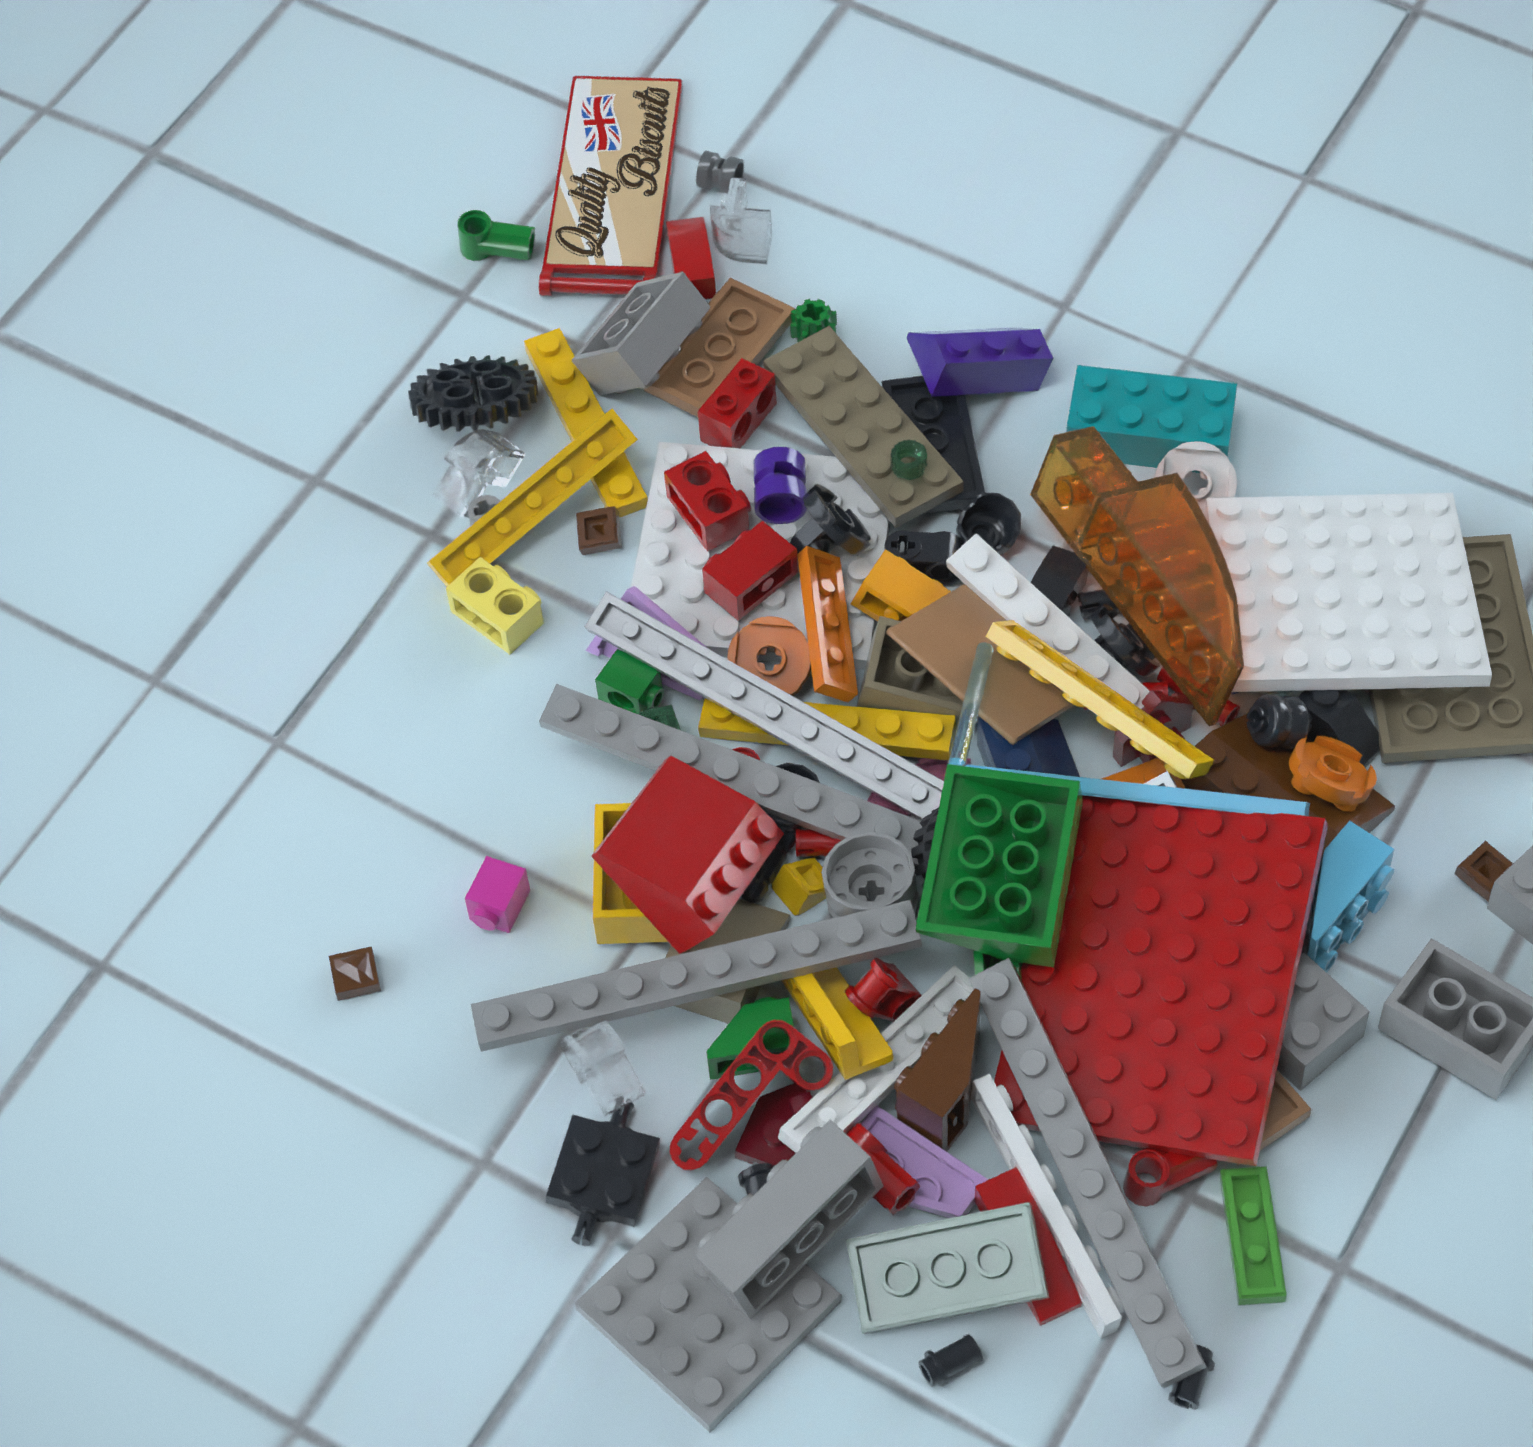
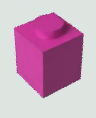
(497, 895)

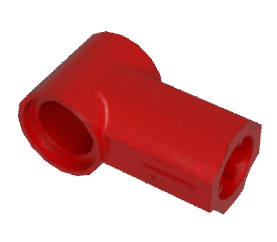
(1169, 1171)
(898, 1186)

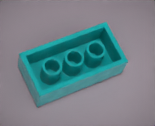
(1150, 412)

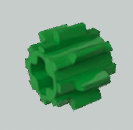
(811, 318)

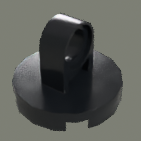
(830, 525)
(1123, 642)

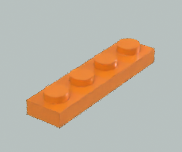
(827, 624)

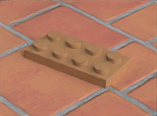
(735, 327)

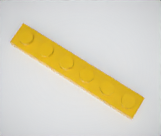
(578, 410)
(535, 497)
(1111, 708)
(897, 731)

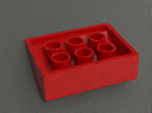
(687, 851)

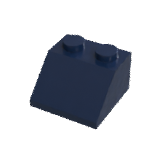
(1040, 751)

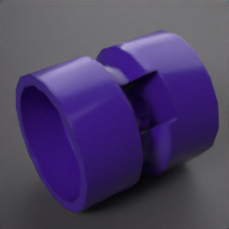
(779, 485)

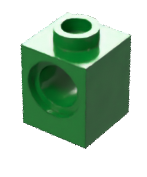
(629, 683)

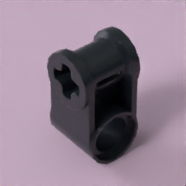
(926, 552)

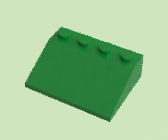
(1001, 863)

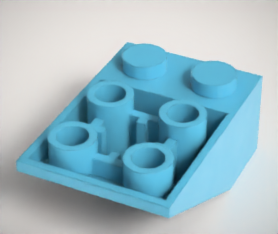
(1348, 887)

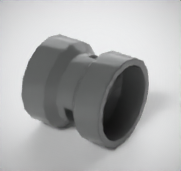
(717, 171)

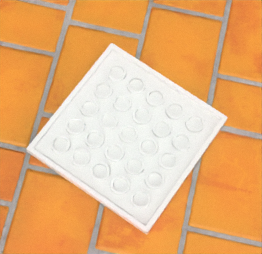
(673, 557)
(1351, 592)

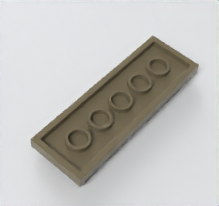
(860, 424)

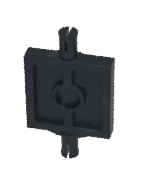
(602, 1172)

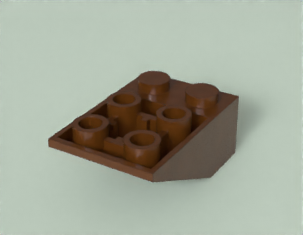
(937, 1090)

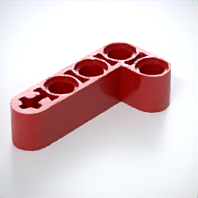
(741, 1100)

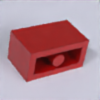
(749, 570)

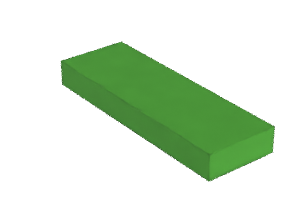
(1252, 1236)

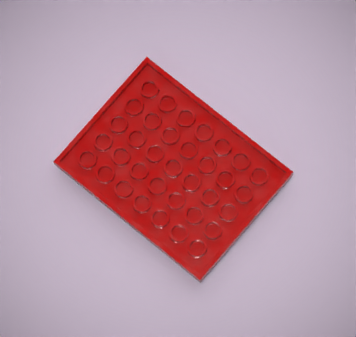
(1176, 972)

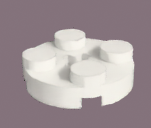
(1211, 464)

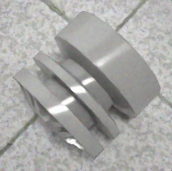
(868, 873)

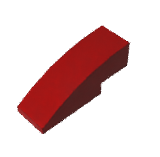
(692, 253)
(1011, 1190)

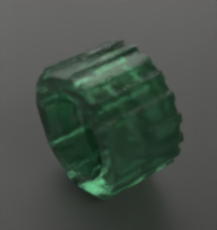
(904, 449)

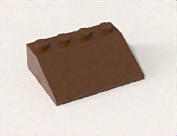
(1264, 772)

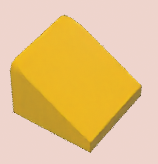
(800, 885)

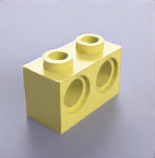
(490, 610)

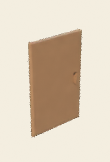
(945, 643)

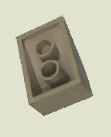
(900, 682)
(742, 922)

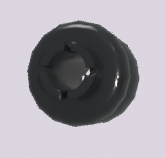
(1278, 721)

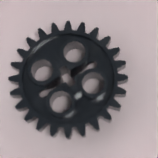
(448, 395)

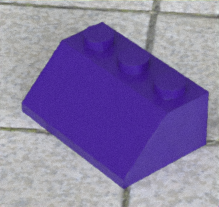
(981, 360)

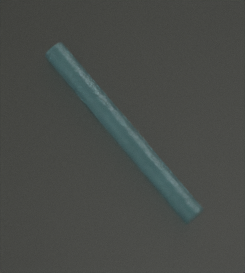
(971, 705)

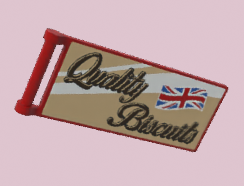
(611, 183)

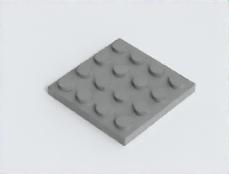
(684, 1328)

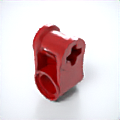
(883, 992)

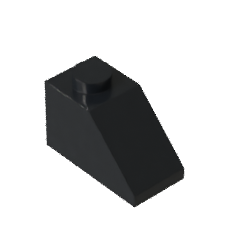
(1343, 718)

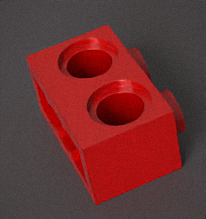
(737, 406)
(707, 500)

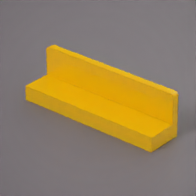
(840, 1026)

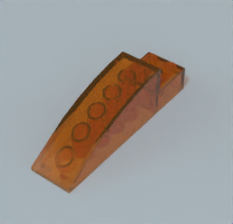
(1151, 559)

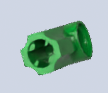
(483, 237)

